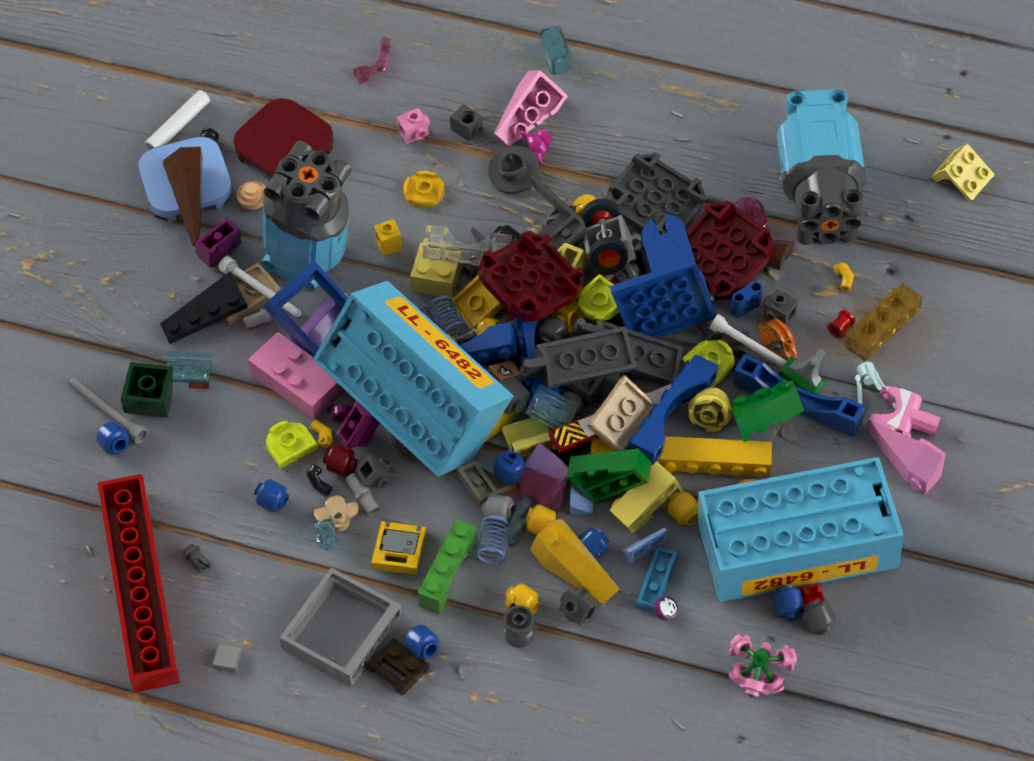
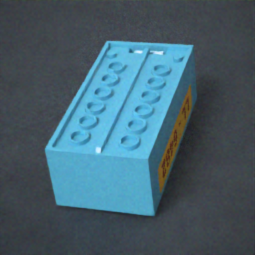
(412, 377)
(799, 529)

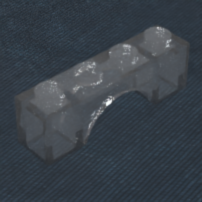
(441, 245)

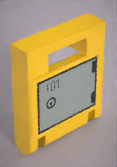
(401, 542)

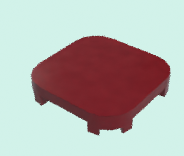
(276, 130)
(729, 248)
(530, 277)

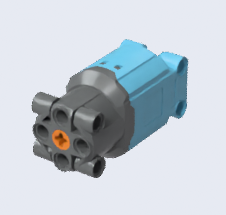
(822, 165)
(305, 213)

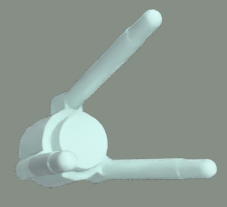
(868, 376)

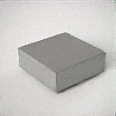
(227, 658)

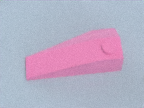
(530, 105)
(915, 460)

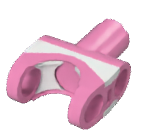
(907, 412)

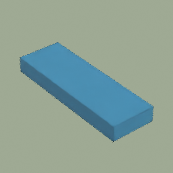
(656, 578)

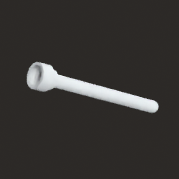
(229, 264)
(720, 325)

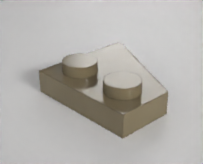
(482, 482)

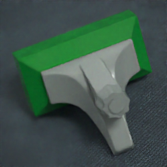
(804, 372)

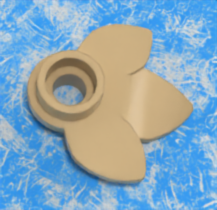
(339, 512)

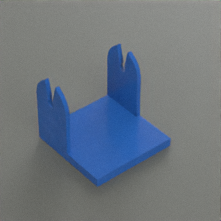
(673, 292)

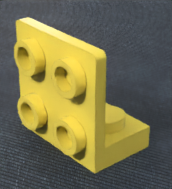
(965, 171)
(526, 435)

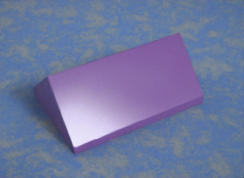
(321, 322)

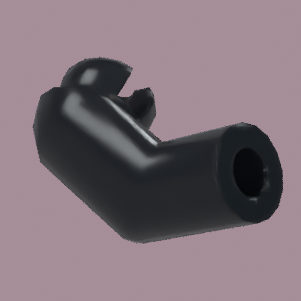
(316, 482)

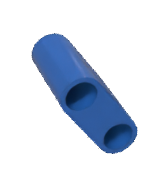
(746, 299)

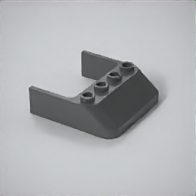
(565, 228)

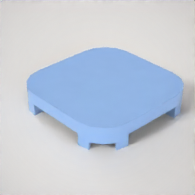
(215, 178)

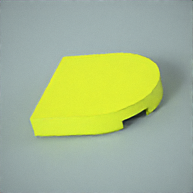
(597, 301)
(716, 352)
(289, 442)

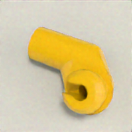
(847, 275)
(325, 433)

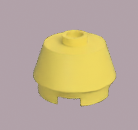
(710, 409)

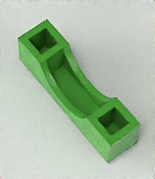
(438, 582)

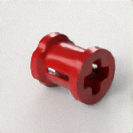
(841, 324)

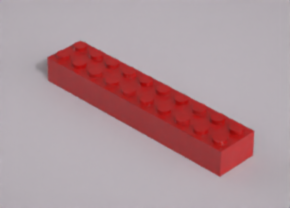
(138, 583)

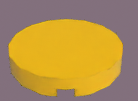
(423, 189)

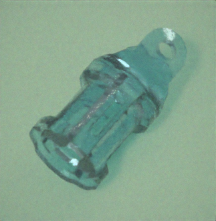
(325, 533)

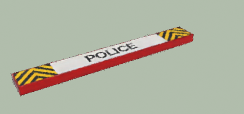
(578, 432)

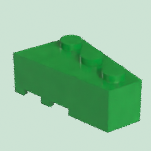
(765, 407)
(608, 473)

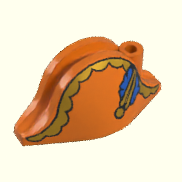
(777, 338)

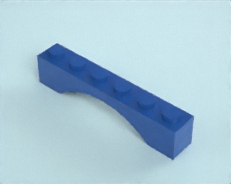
(493, 344)
(526, 344)
(695, 376)
(835, 412)

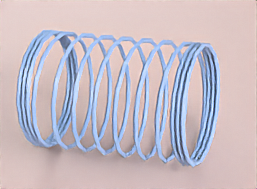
(437, 313)
(489, 548)

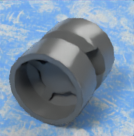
(519, 626)

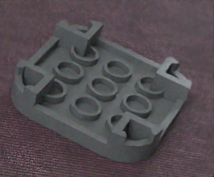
(652, 190)

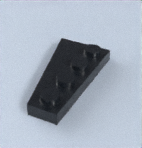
(207, 308)

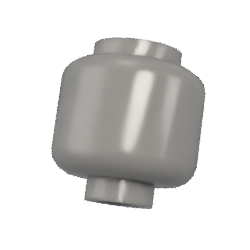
(500, 506)

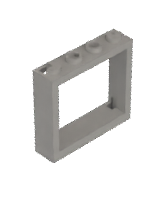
(314, 600)

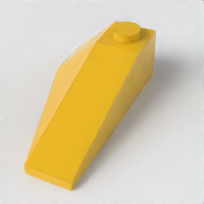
(569, 559)

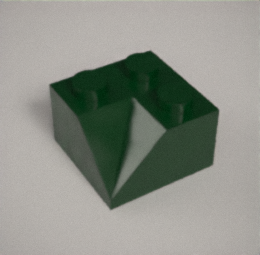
(147, 390)

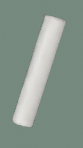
(178, 120)

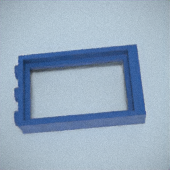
(275, 304)

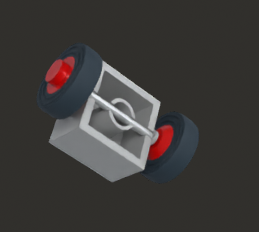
(606, 237)

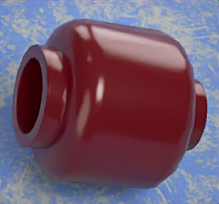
(340, 460)

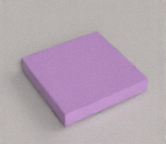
(546, 462)

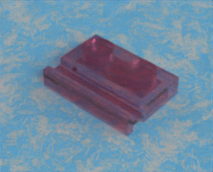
(542, 489)

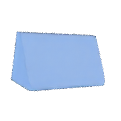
(579, 502)
(644, 545)

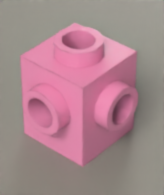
(413, 125)

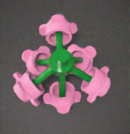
(761, 658)

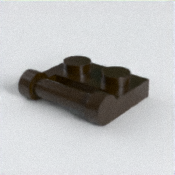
(402, 661)

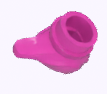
(538, 143)

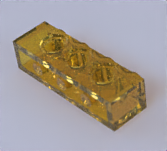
(883, 321)

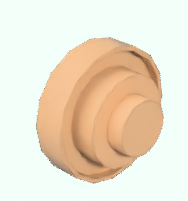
(251, 195)

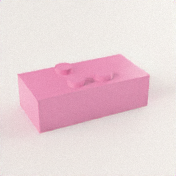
(294, 376)

